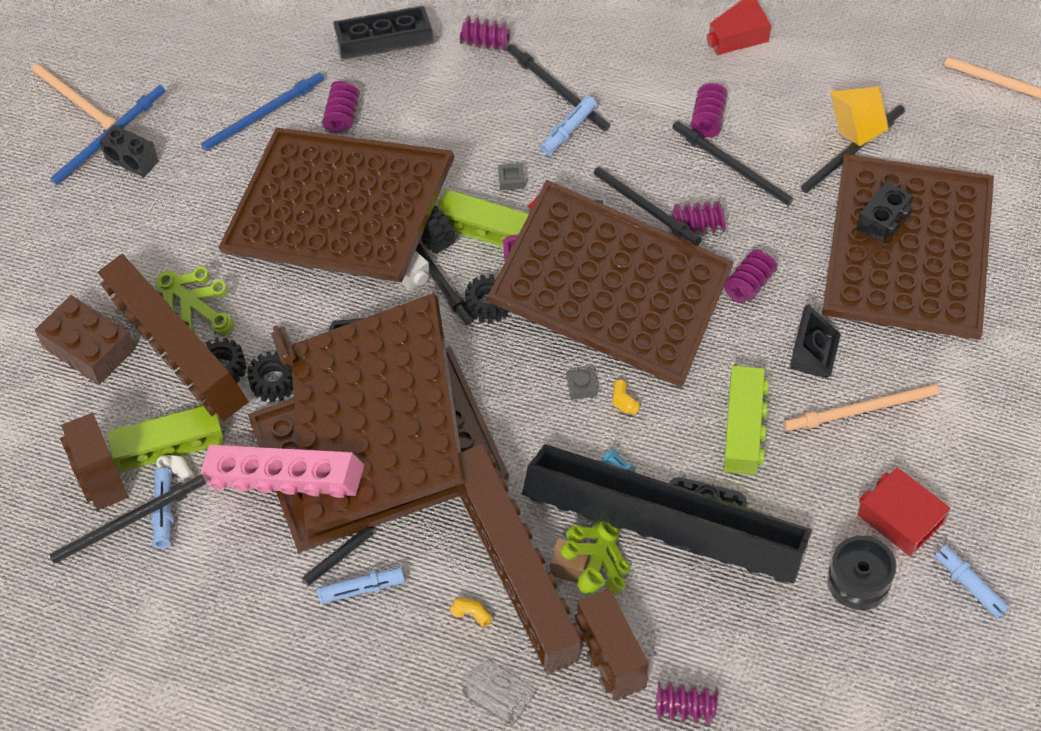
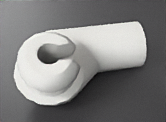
(177, 466)

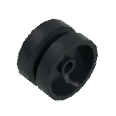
(861, 572)

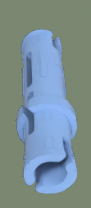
(562, 132)
(161, 535)
(971, 581)
(360, 585)

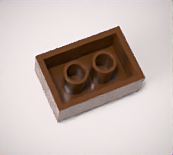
(85, 339)
(92, 462)
(611, 645)

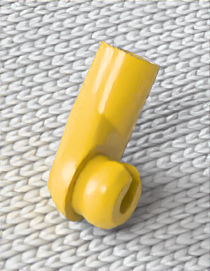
(622, 400)
(473, 607)

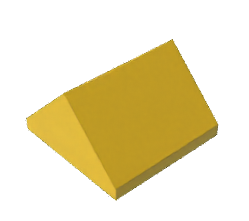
(860, 113)

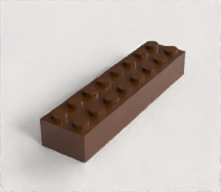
(173, 338)
(518, 563)

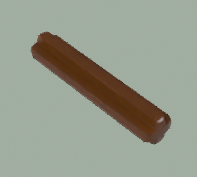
(283, 345)

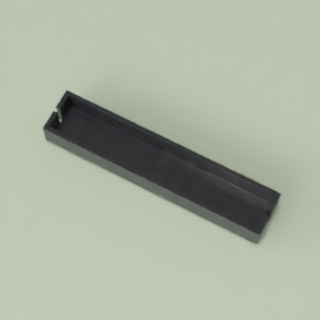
(667, 513)

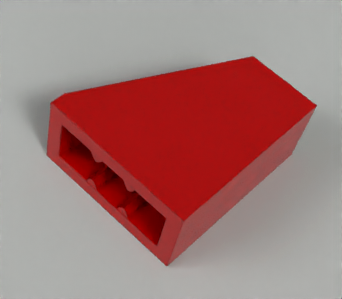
(739, 28)

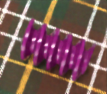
(485, 34)
(340, 107)
(709, 109)
(701, 217)
(750, 276)
(686, 703)

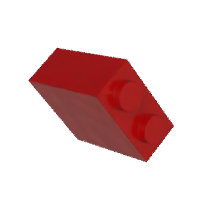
(903, 511)

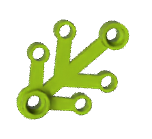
(190, 298)
(606, 537)

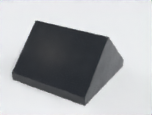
(815, 345)

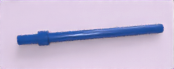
(301, 88)
(143, 104)

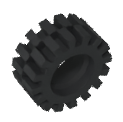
(438, 232)
(482, 310)
(231, 351)
(269, 389)

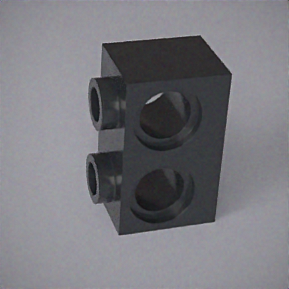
(129, 151)
(885, 212)

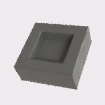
(511, 176)
(581, 384)

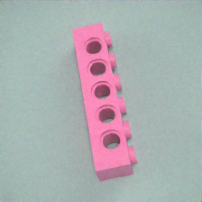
(282, 470)

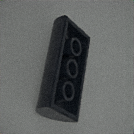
(383, 32)

